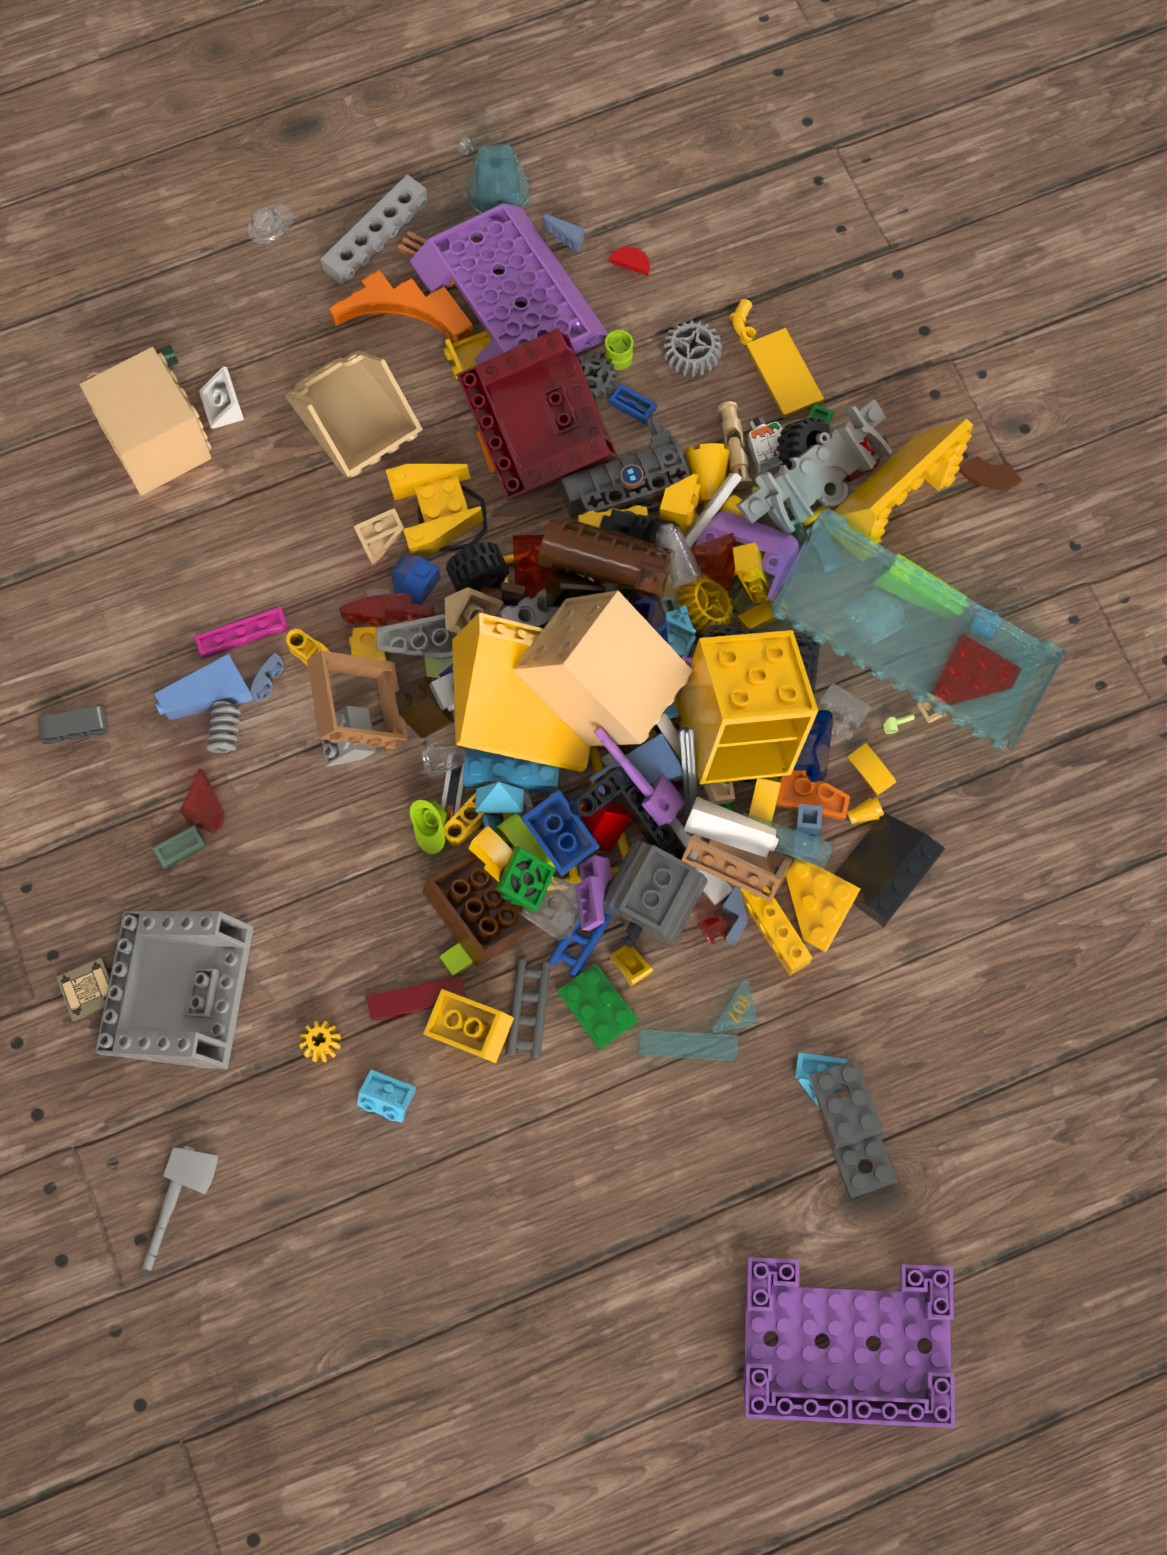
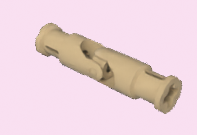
(731, 427)

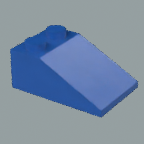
(560, 833)

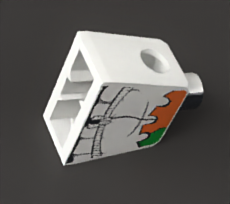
(763, 444)

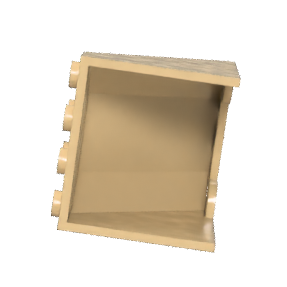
(355, 411)

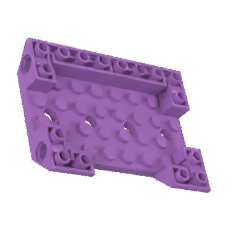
(529, 276)
(847, 1378)

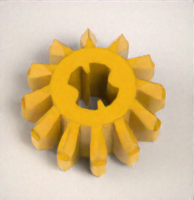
(316, 1034)

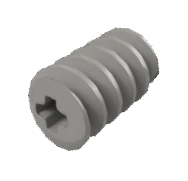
(222, 727)

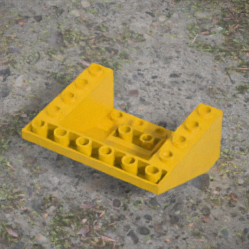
(927, 455)
(497, 707)

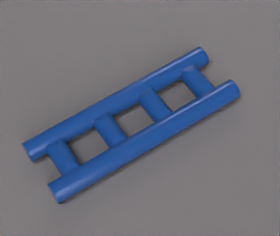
(588, 943)

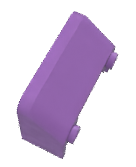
(779, 546)

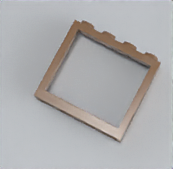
(323, 702)
(739, 866)

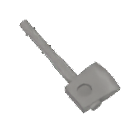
(187, 1169)

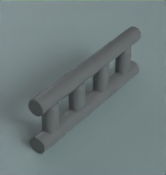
(537, 1021)

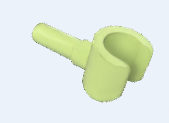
(891, 723)

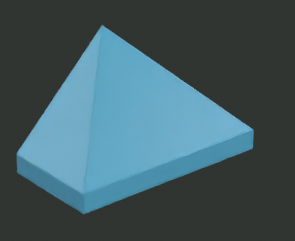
(499, 799)

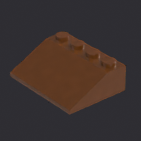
(475, 910)

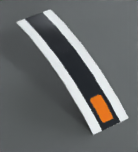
(453, 791)

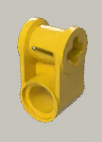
(308, 647)

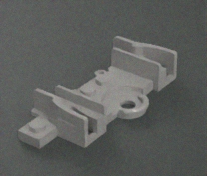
(820, 464)

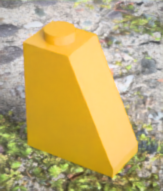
(765, 797)

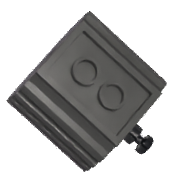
(653, 894)

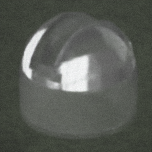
(465, 146)

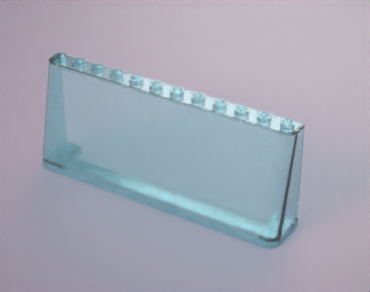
(907, 626)

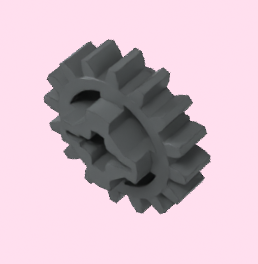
(596, 372)

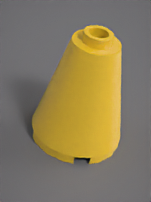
(710, 465)

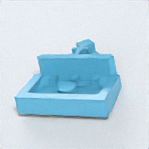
(680, 631)
(813, 1063)

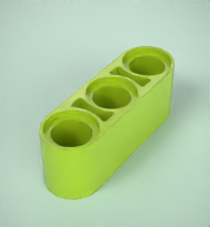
(515, 833)

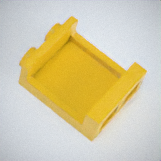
(464, 352)

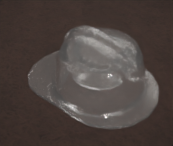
(269, 223)

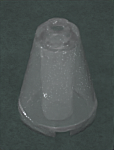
(684, 567)

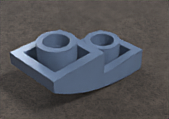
(262, 684)

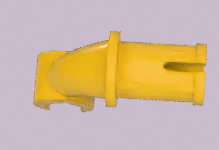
(739, 319)

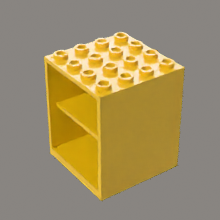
(747, 706)

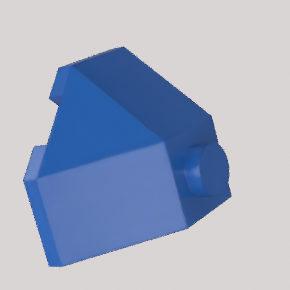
(415, 577)

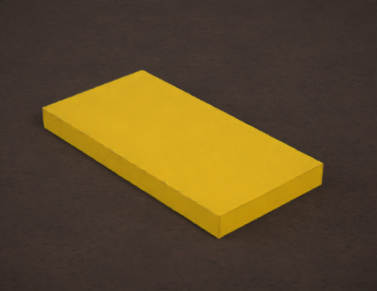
(784, 373)

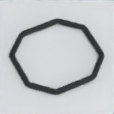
(478, 537)

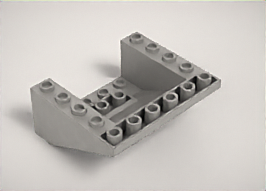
(175, 987)

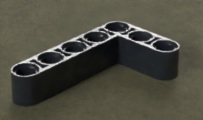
(635, 810)

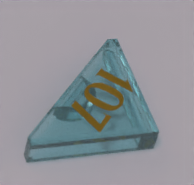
(738, 1012)

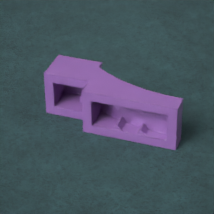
(591, 890)

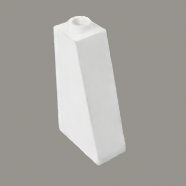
(730, 828)

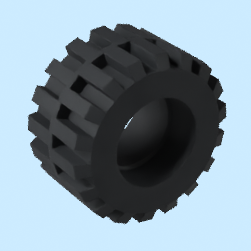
(798, 438)
(477, 567)

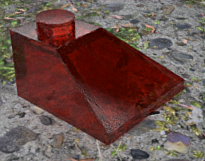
(202, 805)

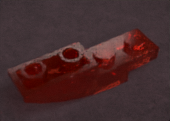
(378, 608)

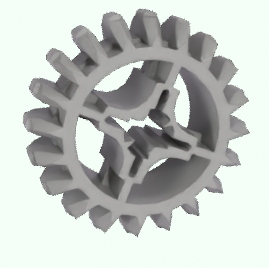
(701, 357)

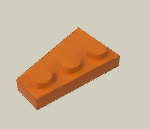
(797, 790)

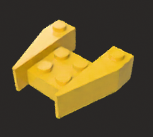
(440, 503)

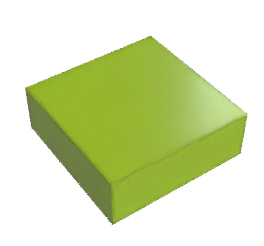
(456, 959)

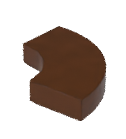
(990, 475)

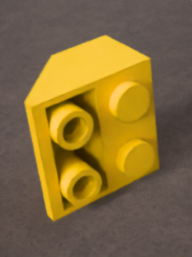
(680, 502)

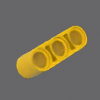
(466, 826)

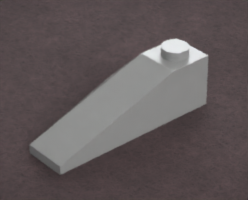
(418, 637)

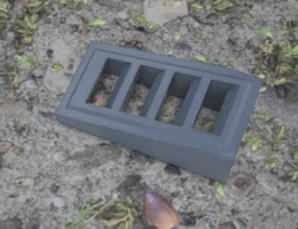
(564, 231)

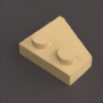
(379, 534)

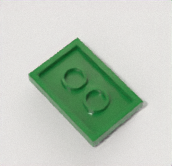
(597, 1006)

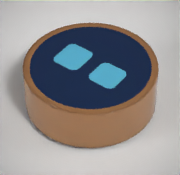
(631, 476)

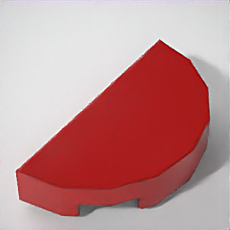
(631, 259)

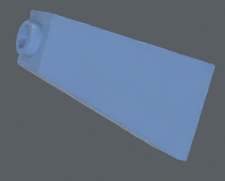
(202, 688)
(651, 760)

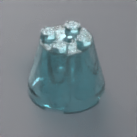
(497, 179)

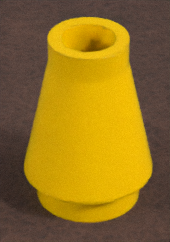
(866, 811)

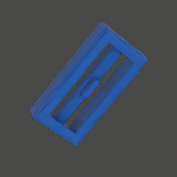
(615, 400)

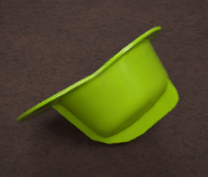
(429, 824)

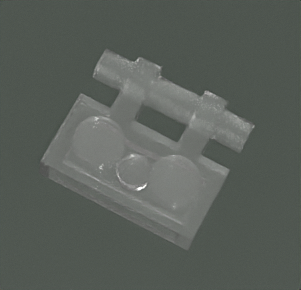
(846, 707)

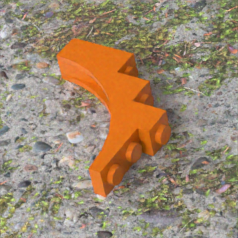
(406, 299)

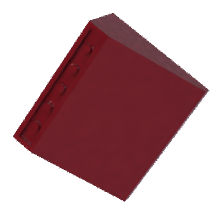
(537, 414)

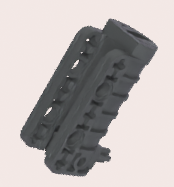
(601, 487)

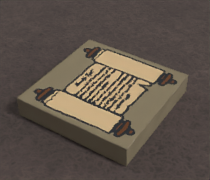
(85, 989)

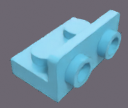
(385, 1096)

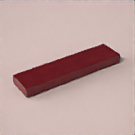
(411, 998)

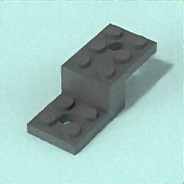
(853, 1128)

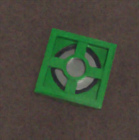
(524, 877)

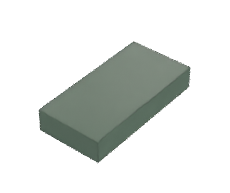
(179, 847)

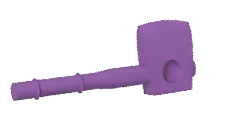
(661, 799)

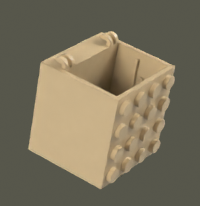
(147, 419)

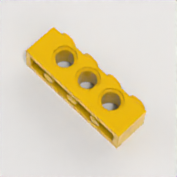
(777, 931)

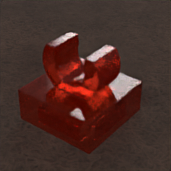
(713, 925)

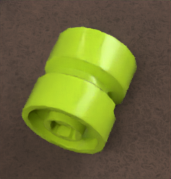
(619, 349)

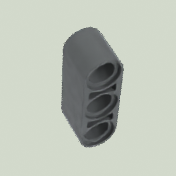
(72, 725)

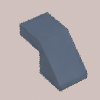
(809, 820)
(735, 908)

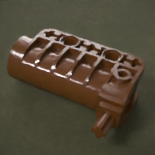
(607, 557)

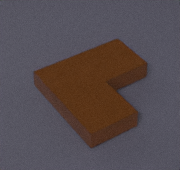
(510, 593)

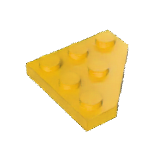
(819, 901)

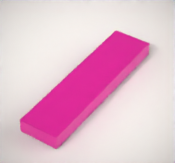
(241, 632)

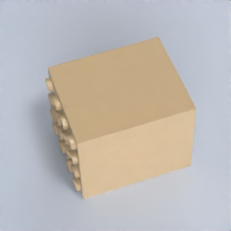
(603, 669)

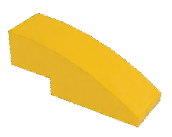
(491, 850)

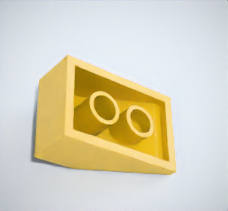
(468, 1025)

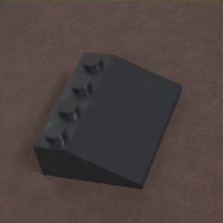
(888, 866)

